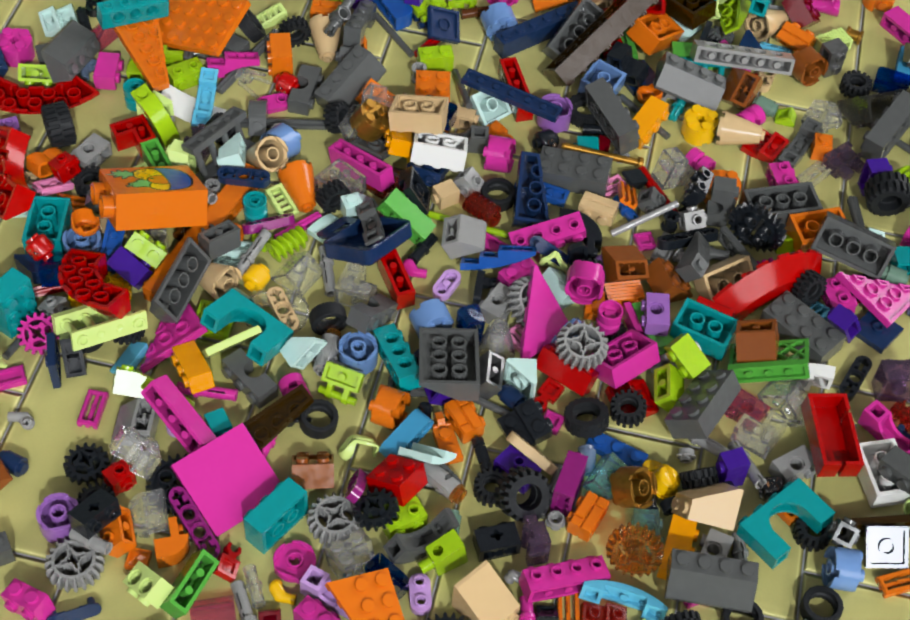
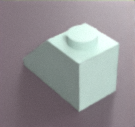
(232, 152)
(349, 201)
(301, 350)

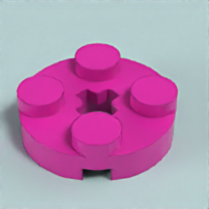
(293, 550)

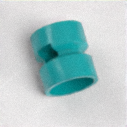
(128, 86)
(255, 206)

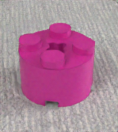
(16, 46)
(499, 154)
(585, 282)

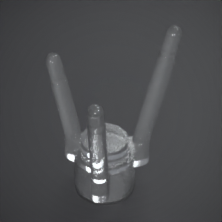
(246, 76)

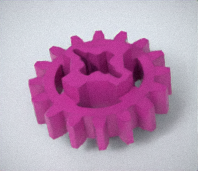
(33, 340)

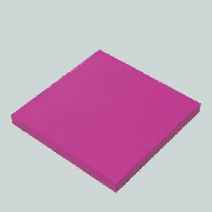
(226, 478)

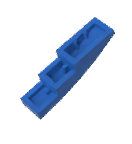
(505, 256)

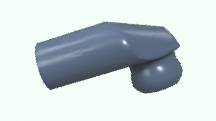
(89, 67)

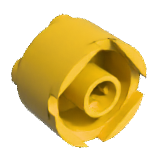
(699, 125)

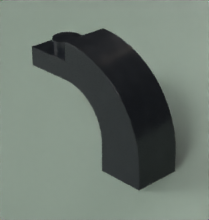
(593, 233)

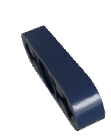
(229, 179)

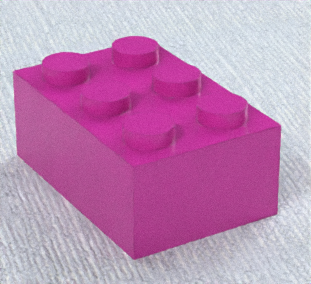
(627, 358)

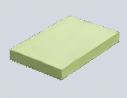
(231, 342)

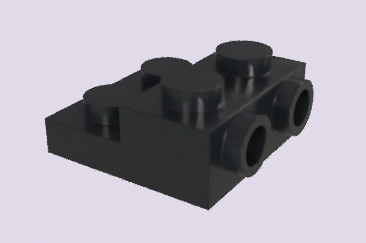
(415, 188)
(696, 188)
(527, 422)

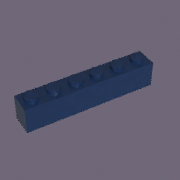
(531, 31)

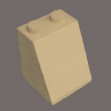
(709, 505)
(484, 596)

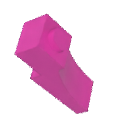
(232, 61)

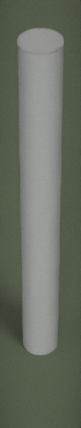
(644, 218)

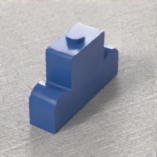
(396, 12)

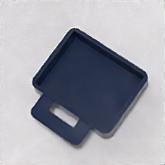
(349, 243)

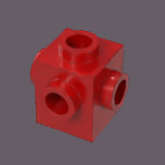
(64, 166)
(119, 477)

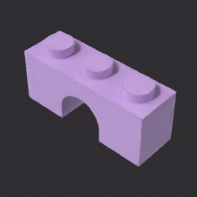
(314, 583)

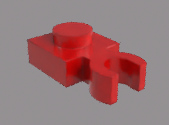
(549, 392)
(228, 565)

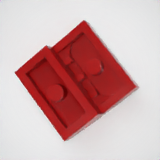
(768, 149)
(640, 386)

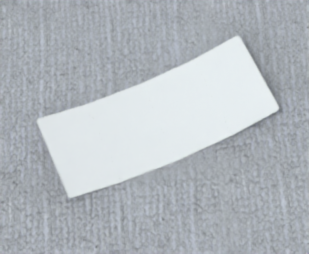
(184, 104)

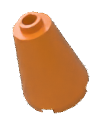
(299, 184)

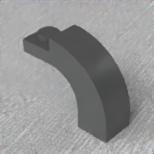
(411, 546)

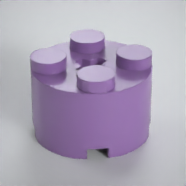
(564, 120)
(53, 516)

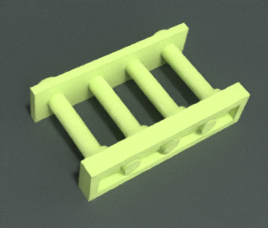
(94, 333)

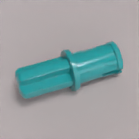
(676, 109)

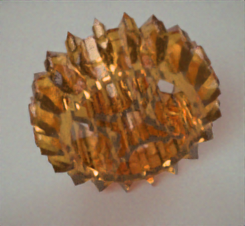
(635, 560)

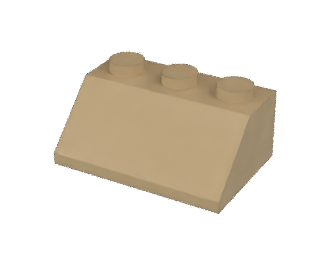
(418, 114)
(721, 274)

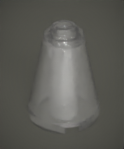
(497, 339)

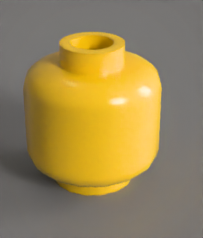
(256, 277)

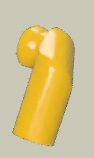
(279, 594)

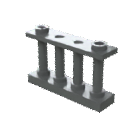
(207, 137)

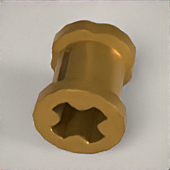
(855, 35)

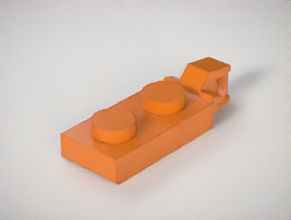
(445, 437)

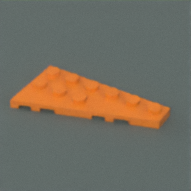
(145, 47)
(367, 596)

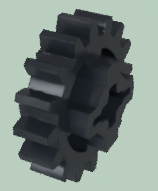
(77, 469)
(376, 509)

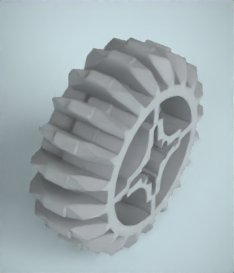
(518, 298)
(589, 340)
(333, 511)
(65, 574)

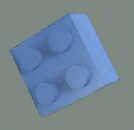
(602, 69)

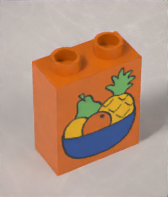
(150, 197)

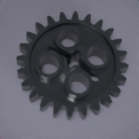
(769, 234)
(165, 472)

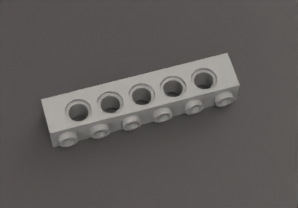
(742, 57)

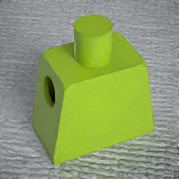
(444, 554)

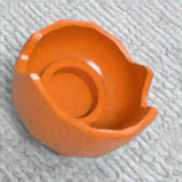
(644, 92)
(84, 222)

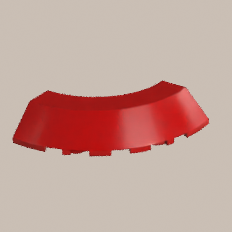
(30, 99)
(14, 191)
(82, 279)
(767, 282)

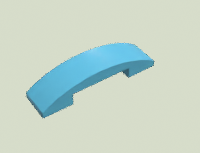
(205, 96)
(625, 595)

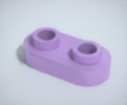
(444, 285)
(420, 592)

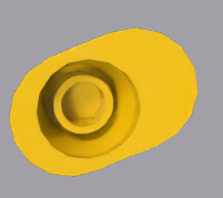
(667, 478)

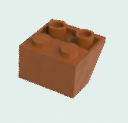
(741, 88)
(624, 263)
(667, 281)
(757, 340)
(313, 470)

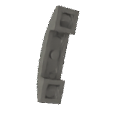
(801, 142)
(370, 222)

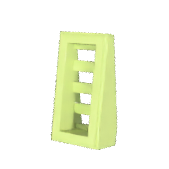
(274, 14)
(276, 189)

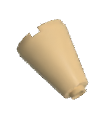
(766, 26)
(325, 45)
(738, 131)
(268, 154)
(219, 279)

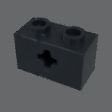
(94, 513)
(496, 541)

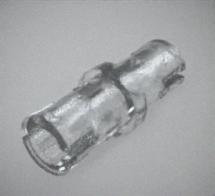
(254, 586)

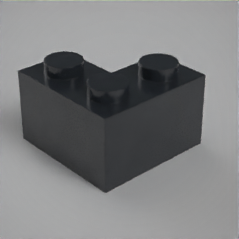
(622, 58)

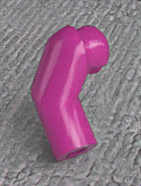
(412, 270)

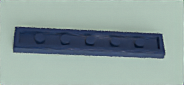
(512, 95)

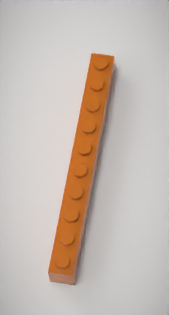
(226, 208)

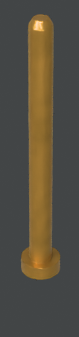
(619, 158)

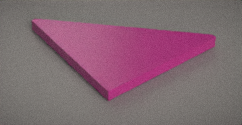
(879, 296)
(541, 317)
(171, 335)

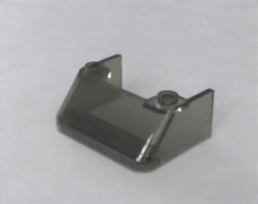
(866, 108)

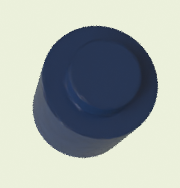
(511, 396)
(15, 463)

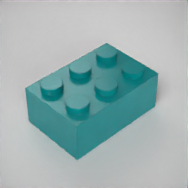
(48, 217)
(16, 301)
(707, 326)
(275, 515)

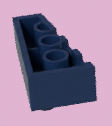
(530, 197)

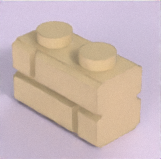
(599, 208)

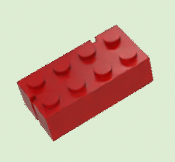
(832, 442)

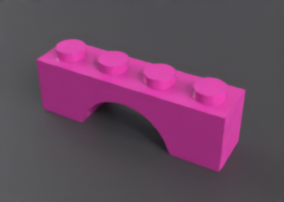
(879, 423)

